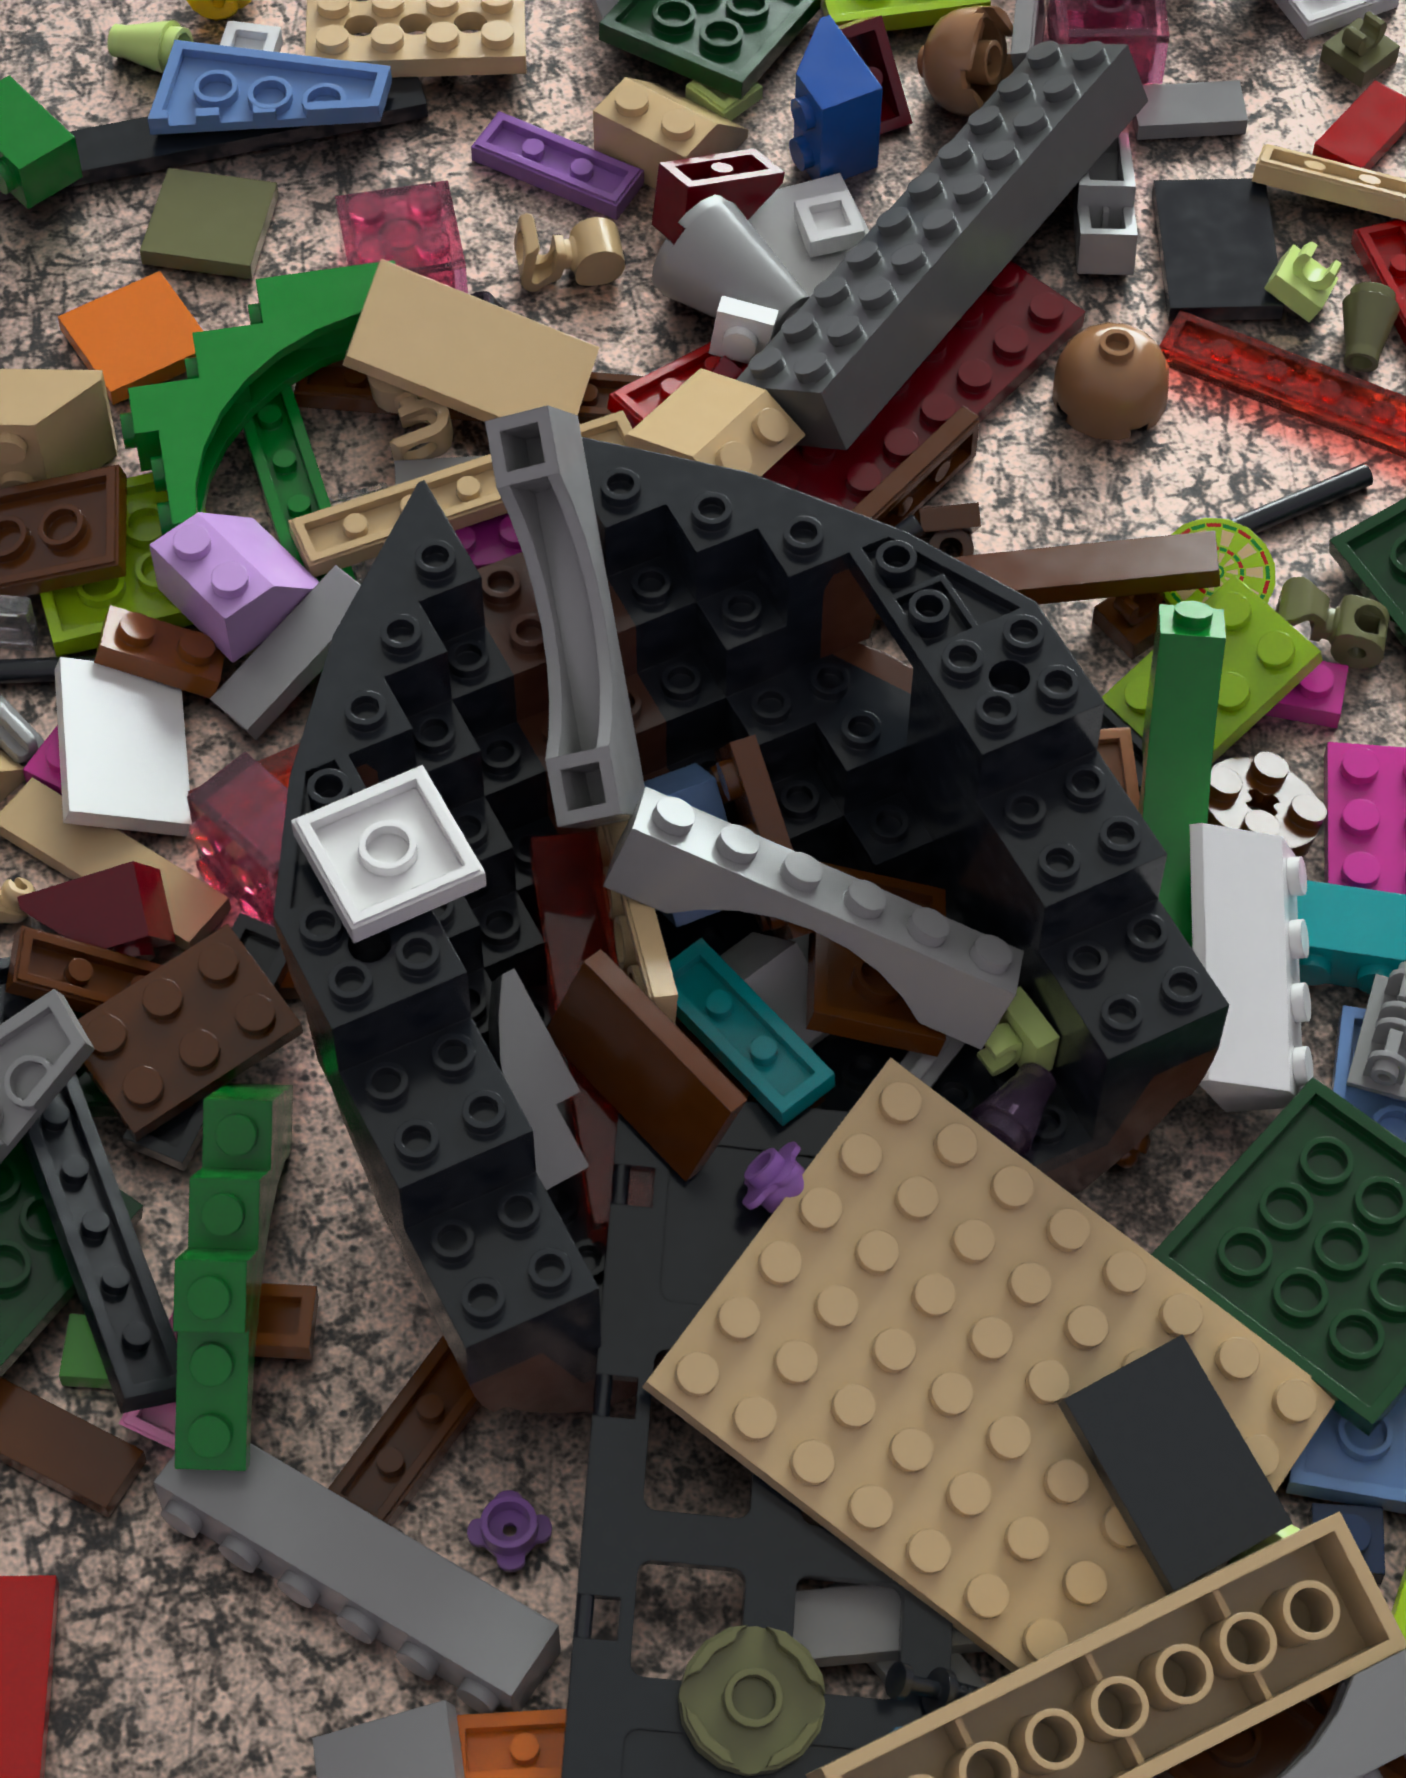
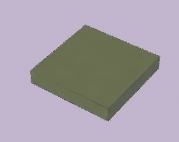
(209, 223)

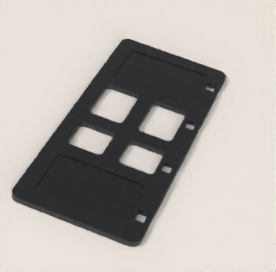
(655, 1281)

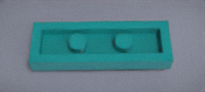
(747, 1034)

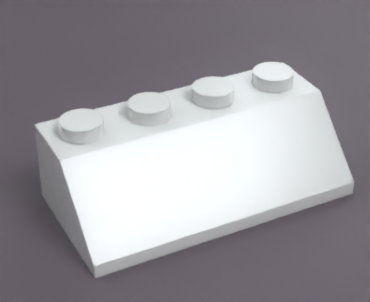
(1252, 948)

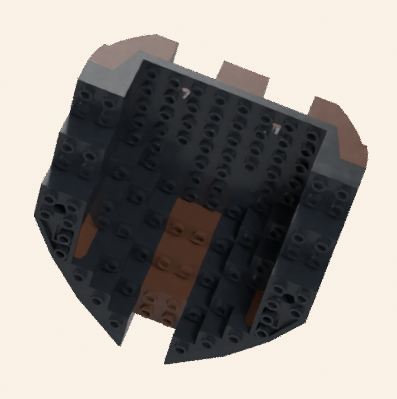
(730, 624)

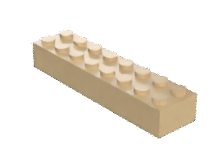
(1162, 1676)

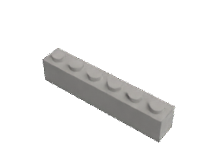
(367, 1576)

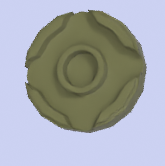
(751, 1700)

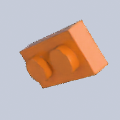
(512, 1744)

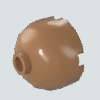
(966, 57)
(1111, 381)

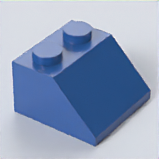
(835, 108)

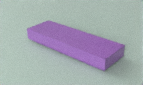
(557, 165)

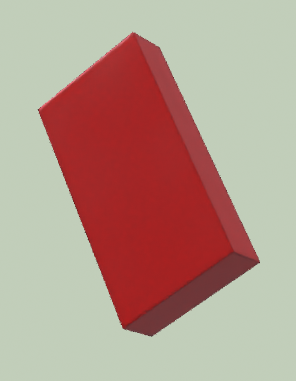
(1365, 128)

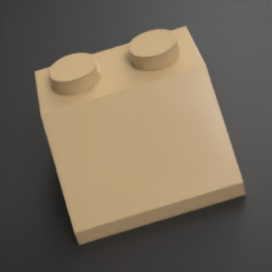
(655, 125)
(53, 424)
(719, 424)

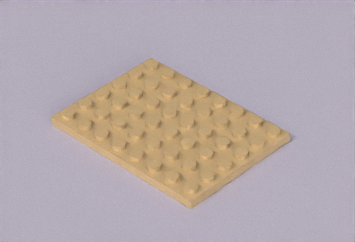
(906, 1362)

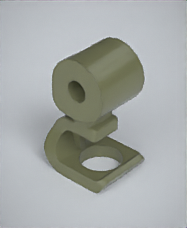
(1353, 628)

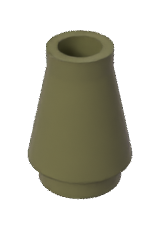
(1367, 322)

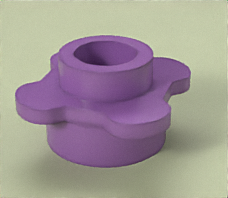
(773, 1177)
(506, 1510)

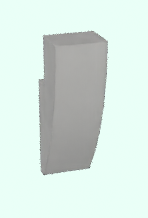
(1106, 214)
(535, 1077)

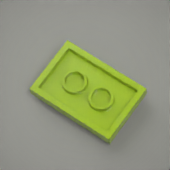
(1259, 667)

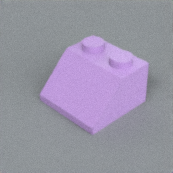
(229, 579)

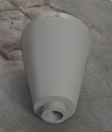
(727, 258)

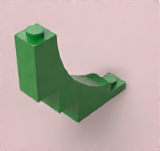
(1181, 740)

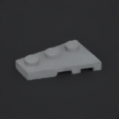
(37, 1059)

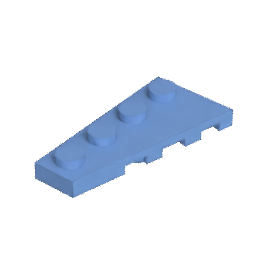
(259, 89)

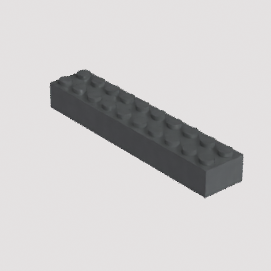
(946, 239)

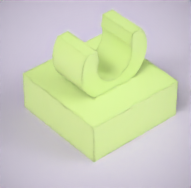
(1302, 281)
(1020, 1038)

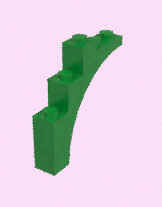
(236, 372)
(222, 1271)

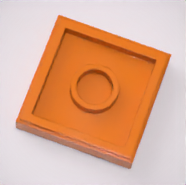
(133, 335)

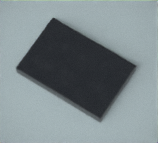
(1216, 248)
(1174, 1464)

